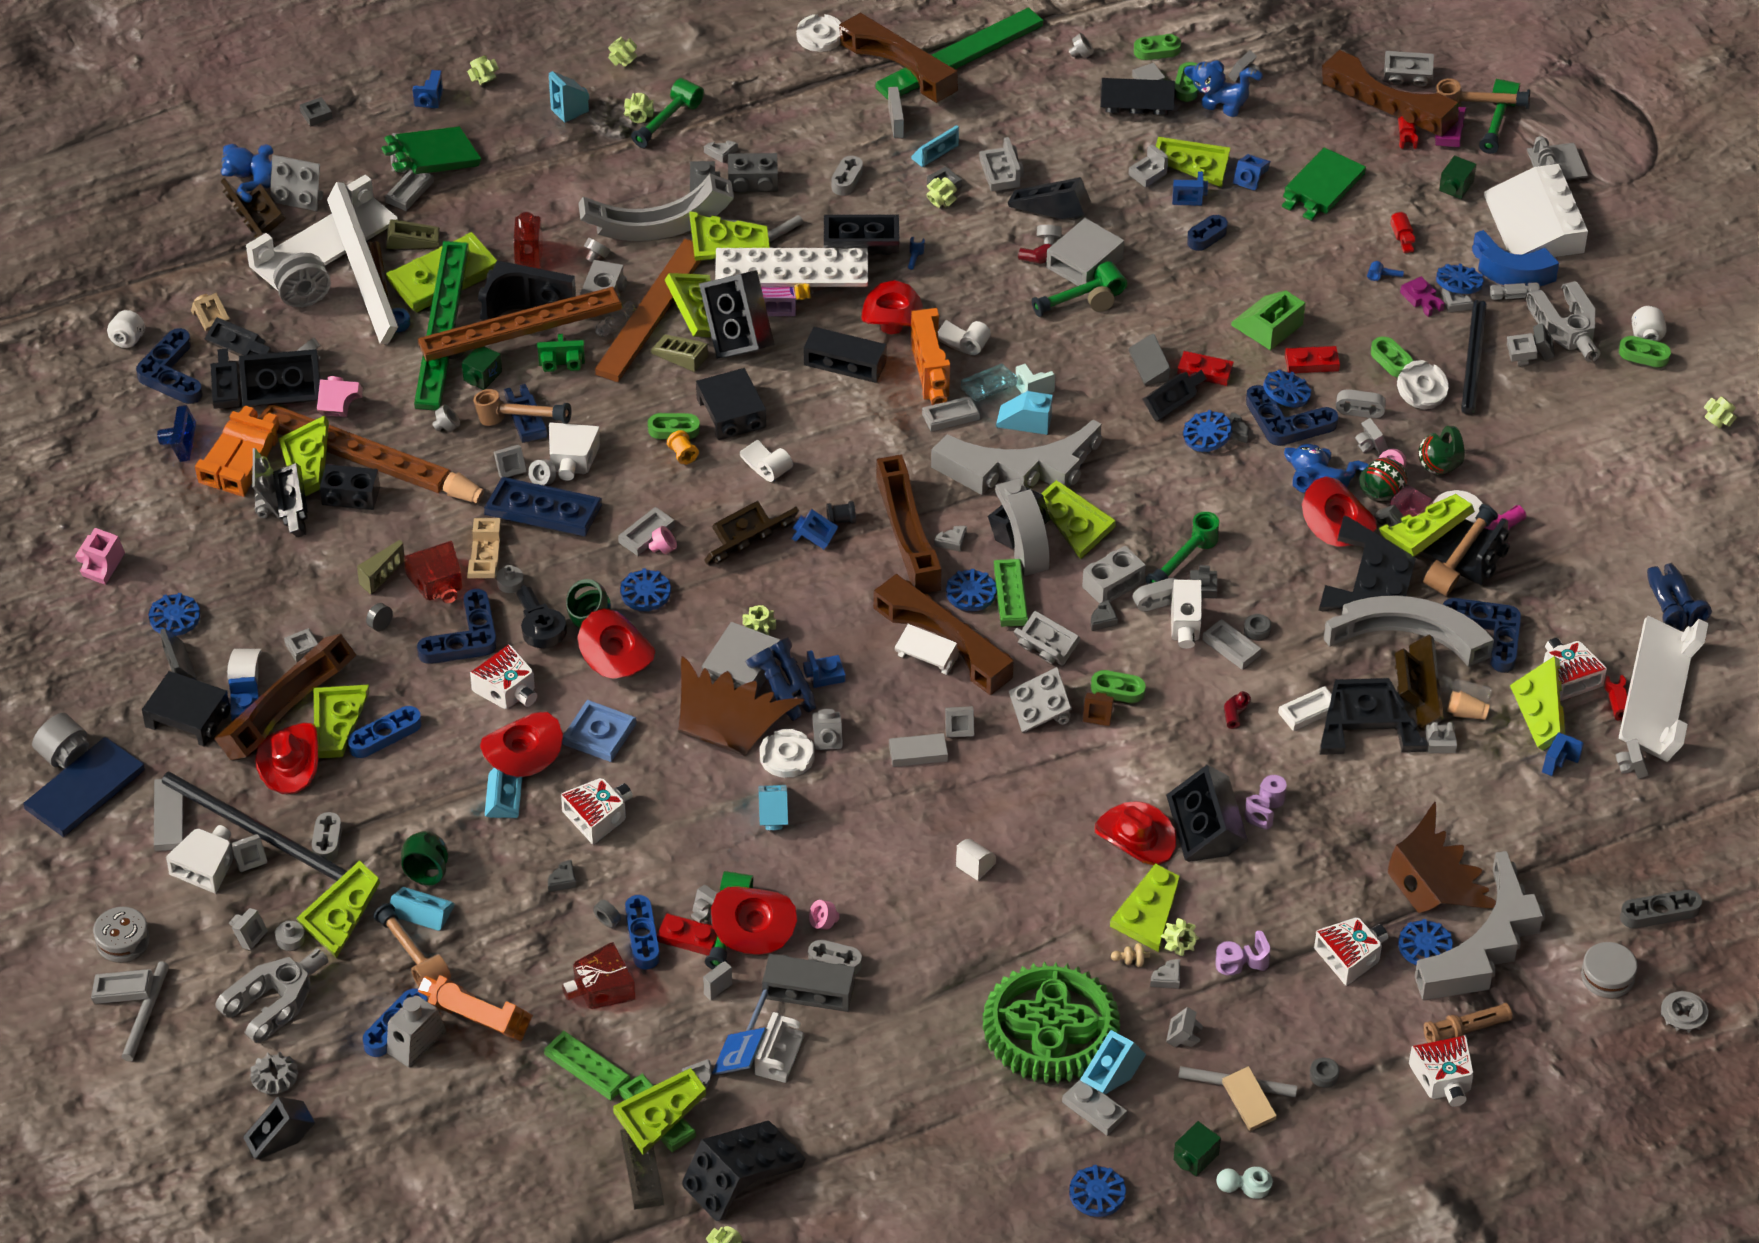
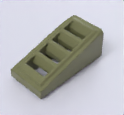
(411, 235)
(693, 356)
(380, 567)

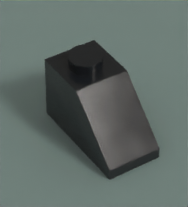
(279, 1127)

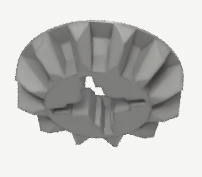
(1684, 1001)
(263, 1079)

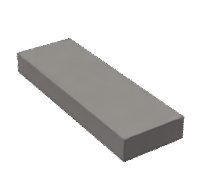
(167, 817)

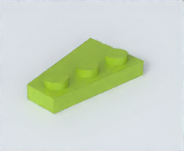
(1195, 157)
(715, 233)
(689, 300)
(308, 449)
(1076, 518)
(1420, 531)
(336, 716)
(1148, 907)

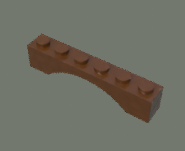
(868, 37)
(1427, 111)
(899, 502)
(905, 604)
(260, 717)

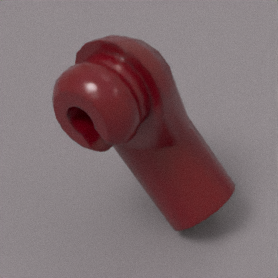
(1037, 255)
(1234, 707)

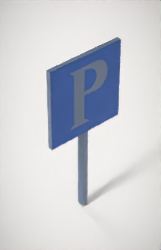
(741, 1047)

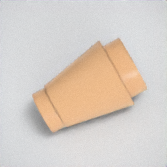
(462, 488)
(1467, 706)

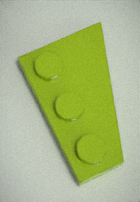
(1540, 702)
(340, 908)
(659, 1108)

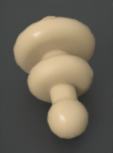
(1128, 955)

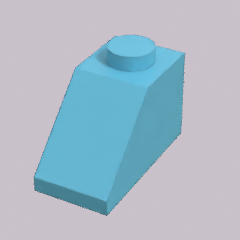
(567, 97)
(1027, 413)
(773, 806)
(1113, 1063)

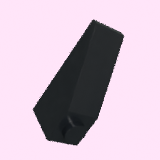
(1055, 199)

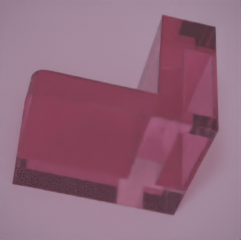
(1411, 501)

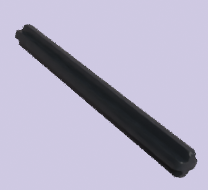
(1473, 357)

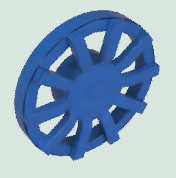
(1459, 279)
(1286, 389)
(1207, 431)
(645, 590)
(971, 590)
(174, 614)
(1424, 942)
(1097, 1191)

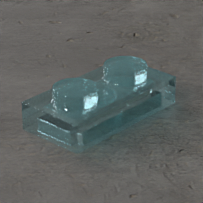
(989, 382)

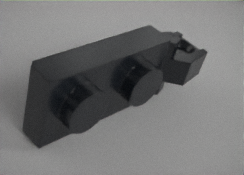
(236, 339)
(224, 381)
(1173, 394)
(291, 498)

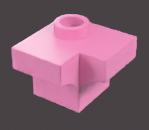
(336, 396)
(100, 555)

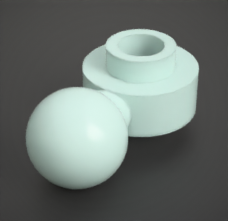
(1229, 1181)

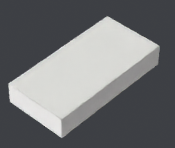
(1306, 708)

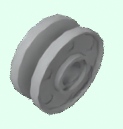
(301, 279)

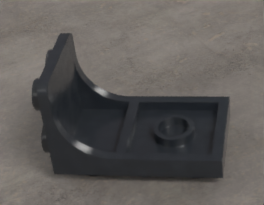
(522, 287)
(1482, 555)
(734, 1161)

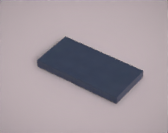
(543, 506)
(84, 786)

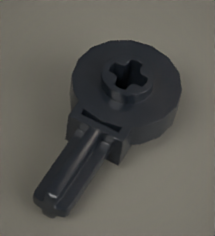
(540, 625)

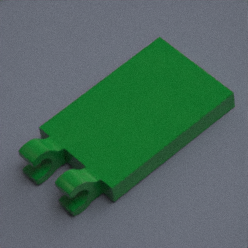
(431, 150)
(1322, 183)

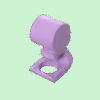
(1271, 795)
(1231, 957)

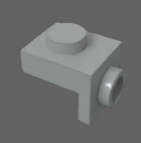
(1151, 167)
(827, 729)

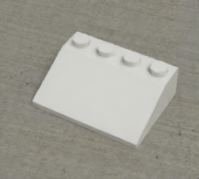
(1538, 213)

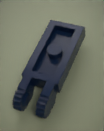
(528, 427)

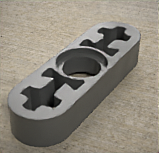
(1669, 900)

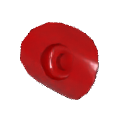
(891, 306)
(1325, 506)
(613, 645)
(524, 745)
(288, 758)
(1139, 831)
(753, 919)

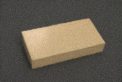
(1249, 1099)

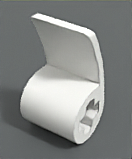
(967, 341)
(766, 464)
(243, 663)

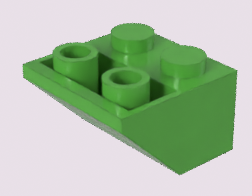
(1272, 318)

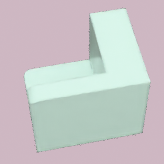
(1038, 383)

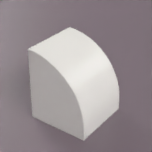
(974, 859)

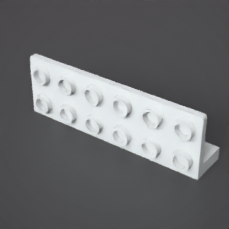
(322, 237)
(796, 266)
(1659, 687)

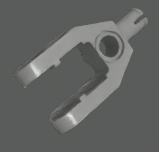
(1574, 330)
(285, 976)

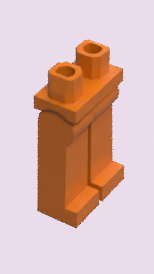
(929, 358)
(233, 452)
(453, 998)

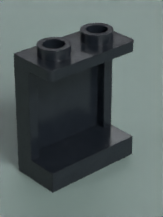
(732, 403)
(187, 706)

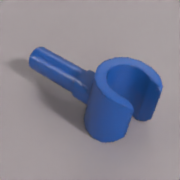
(915, 249)
(1377, 269)

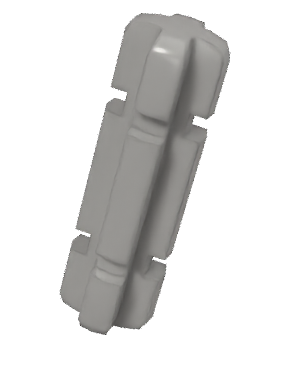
(1512, 291)

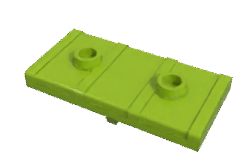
(417, 279)

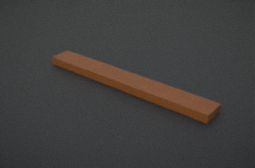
(645, 317)
(519, 323)
(368, 452)

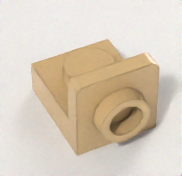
(207, 309)

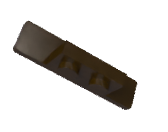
(261, 213)
(745, 526)
(1420, 680)

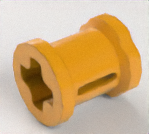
(683, 448)

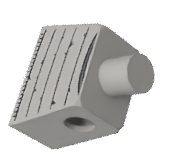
(413, 1030)

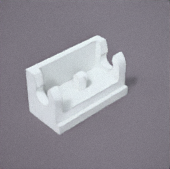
(928, 648)
(778, 1048)

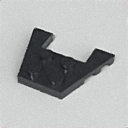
(1382, 570)
(1367, 705)

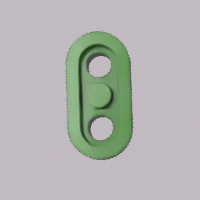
(1157, 47)
(1184, 86)
(1644, 351)
(1390, 355)
(664, 424)
(1118, 685)

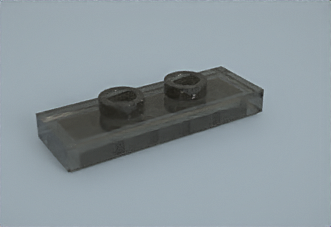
(642, 1174)

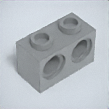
(1113, 575)

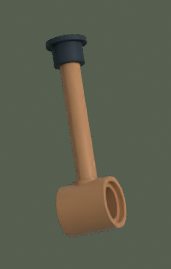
(1452, 89)
(493, 410)
(1443, 576)
(428, 967)

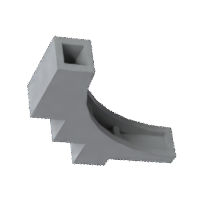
(983, 466)
(1472, 963)

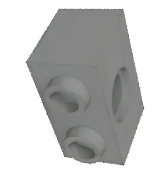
(603, 276)

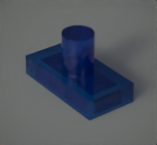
(181, 435)

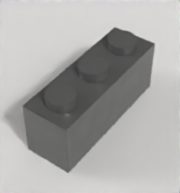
(809, 982)

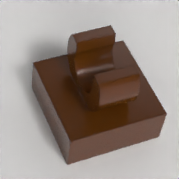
(1098, 708)

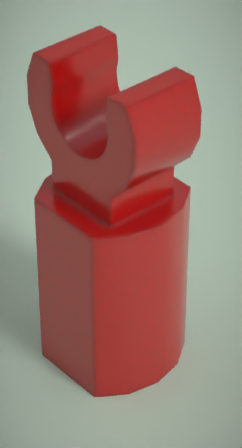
(1407, 133)
(1403, 231)
(1617, 696)

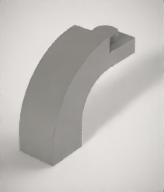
(1027, 526)

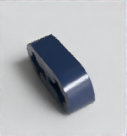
(1205, 231)

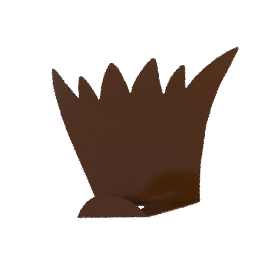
(726, 715)
(1436, 870)

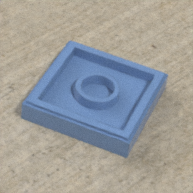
(599, 730)

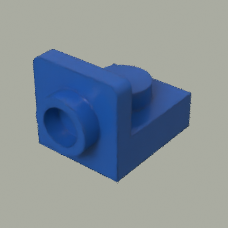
(430, 94)
(1249, 171)
(1189, 191)
(814, 528)
(823, 670)
(242, 694)
(1562, 748)

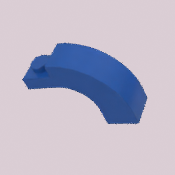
(1513, 268)

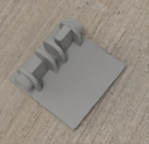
(1562, 154)
(295, 182)
(264, 486)
(1041, 701)

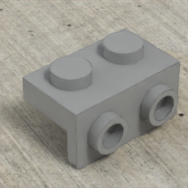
(1408, 68)
(1002, 167)
(1048, 638)

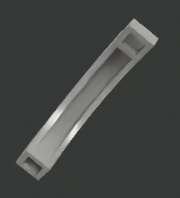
(660, 221)
(1414, 616)

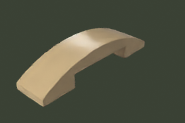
(485, 548)

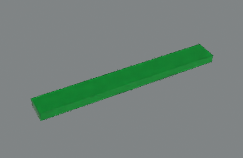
(968, 49)
(442, 318)

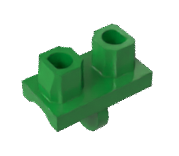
(561, 353)

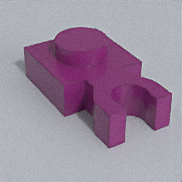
(1421, 293)

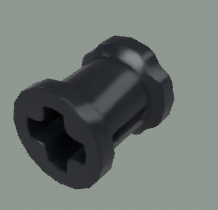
(841, 513)

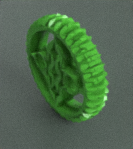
(1048, 1021)

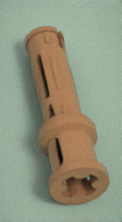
(1458, 1026)

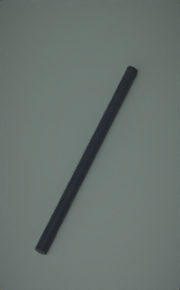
(253, 826)

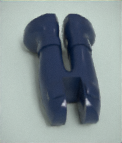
(1675, 584)
(782, 690)

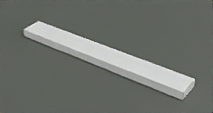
(362, 263)

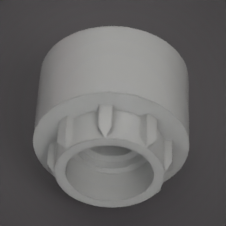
(60, 740)

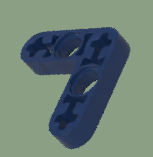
(163, 369)
(1319, 420)
(1499, 625)
(475, 634)

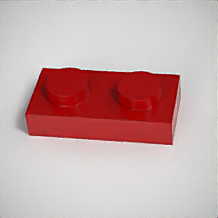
(1312, 359)
(1215, 369)
(687, 934)

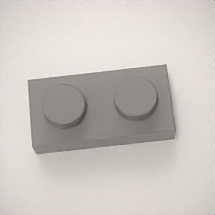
(1094, 1107)

